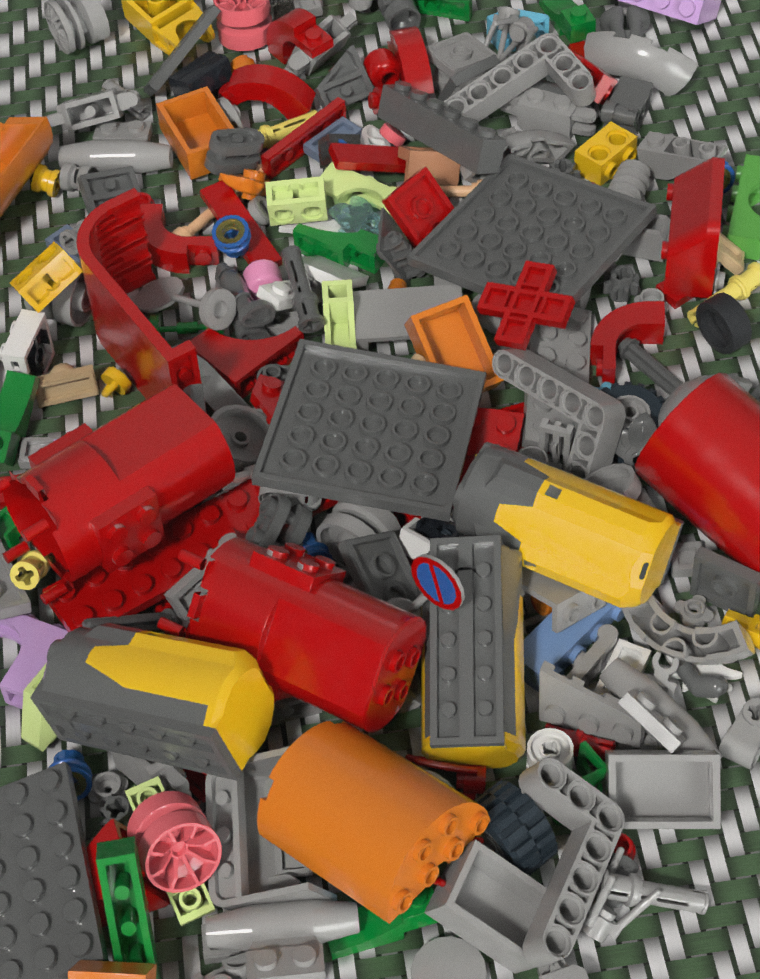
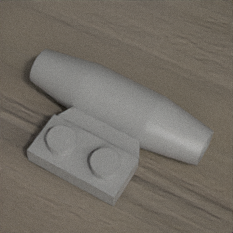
(119, 146)
(655, 709)
(283, 937)

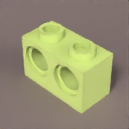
(296, 201)

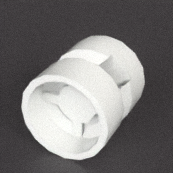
(550, 744)

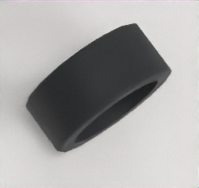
(723, 323)

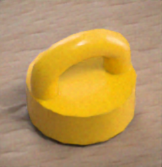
(115, 381)

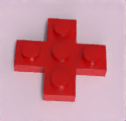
(525, 305)

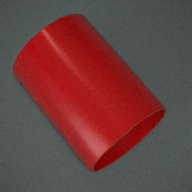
(709, 465)

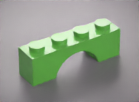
(744, 222)

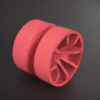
(243, 23)
(174, 841)

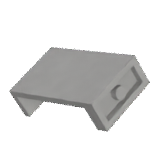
(383, 312)
(566, 602)

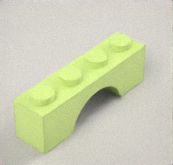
(343, 184)
(339, 313)

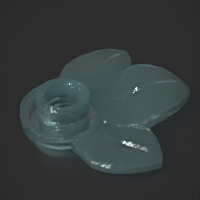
(355, 216)

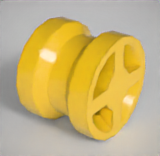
(46, 180)

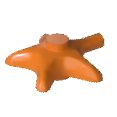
(250, 183)

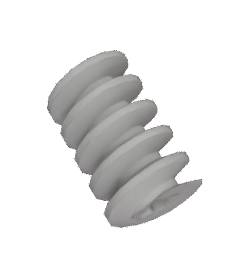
(631, 179)

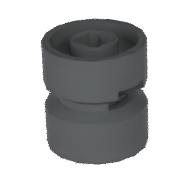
(399, 13)

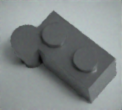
(628, 104)

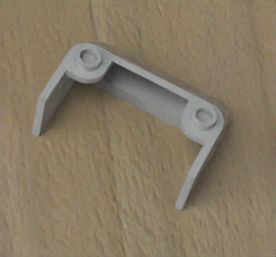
(248, 859)

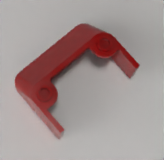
(694, 229)

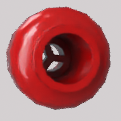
(382, 67)

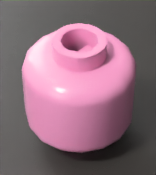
(261, 273)

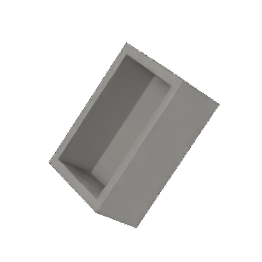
(665, 788)
(488, 904)

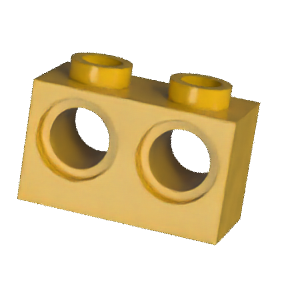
(604, 152)
(46, 277)

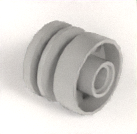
(75, 21)
(70, 306)

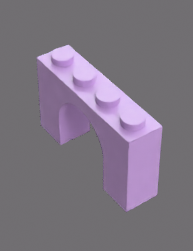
(686, 10)
(35, 639)

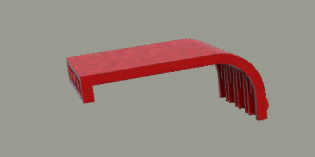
(113, 264)

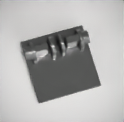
(394, 248)

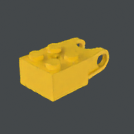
(164, 21)

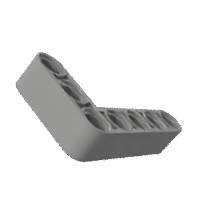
(518, 78)
(596, 412)
(595, 830)

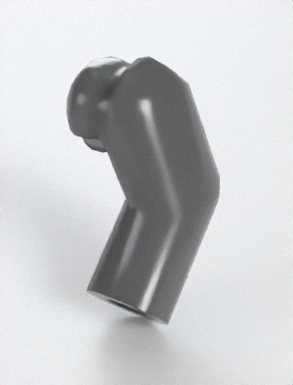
(702, 685)

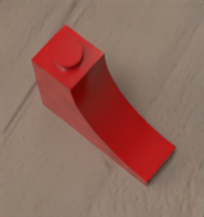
(241, 359)

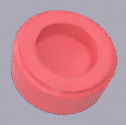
(392, 135)

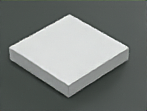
(324, 269)

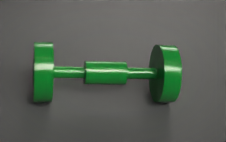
(180, 328)

